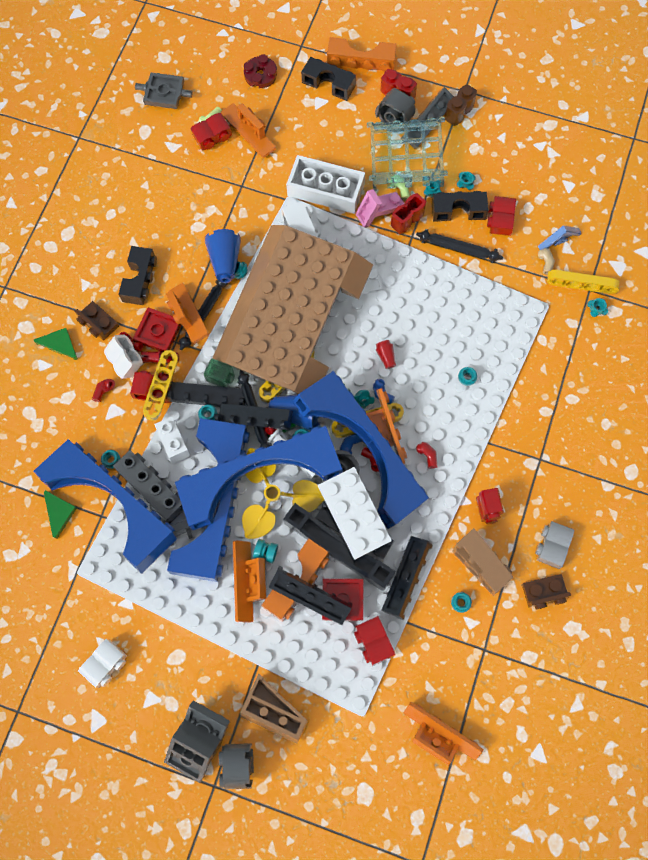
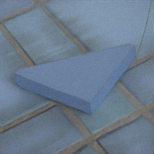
(560, 236)

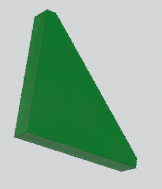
(58, 342)
(58, 513)

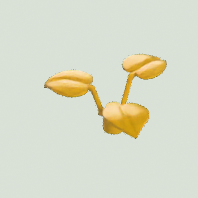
(259, 521)

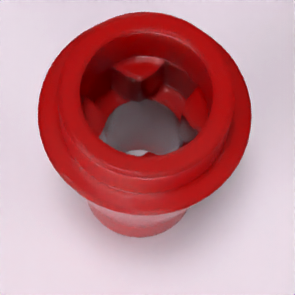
(386, 353)

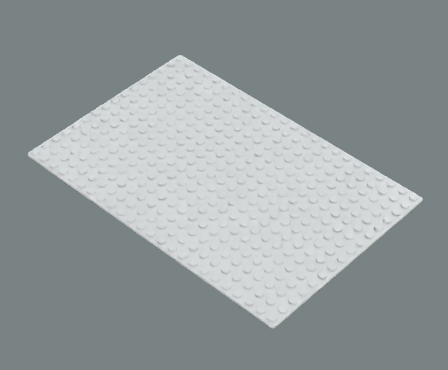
(438, 325)

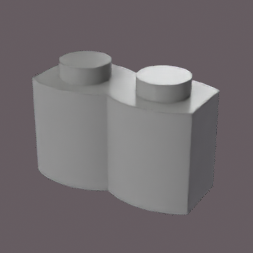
(554, 545)

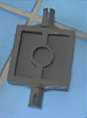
(163, 90)

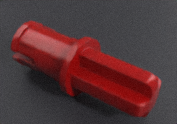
(154, 357)

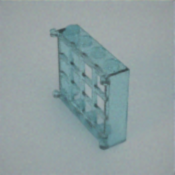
(407, 177)

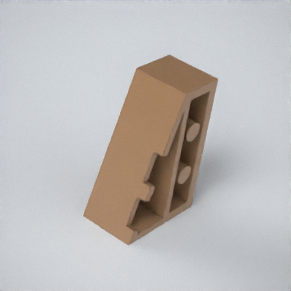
(482, 562)
(271, 711)

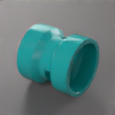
(263, 548)

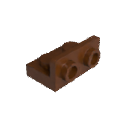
(97, 320)
(545, 591)

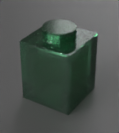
(219, 373)

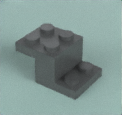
(196, 741)

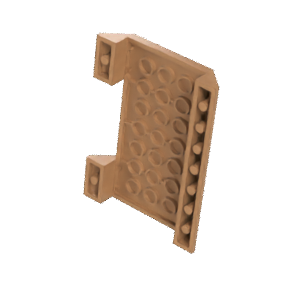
(288, 306)

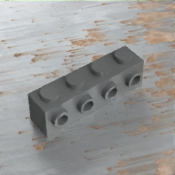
(149, 486)

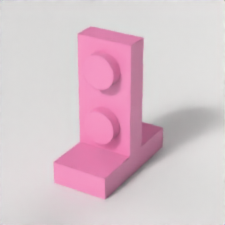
(376, 206)

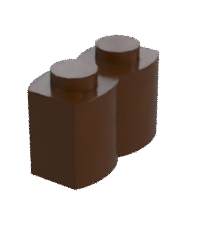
(460, 105)

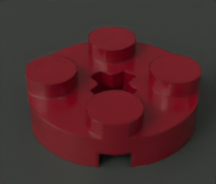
(256, 64)

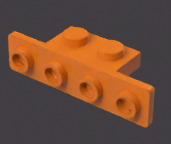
(249, 127)
(186, 313)
(384, 421)
(248, 581)
(438, 737)

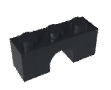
(318, 71)
(474, 203)
(136, 289)

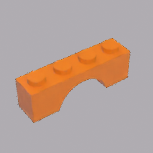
(379, 58)
(312, 559)

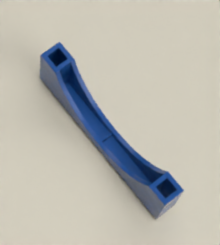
(333, 401)
(202, 491)
(146, 533)
(204, 555)

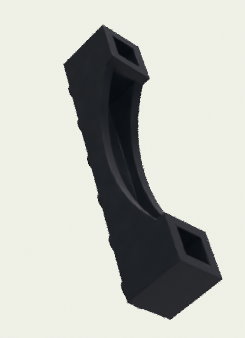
(365, 566)

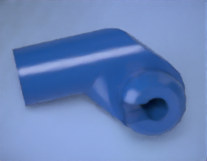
(379, 383)
(349, 441)

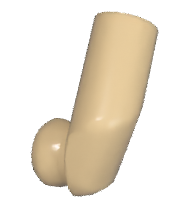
(548, 258)

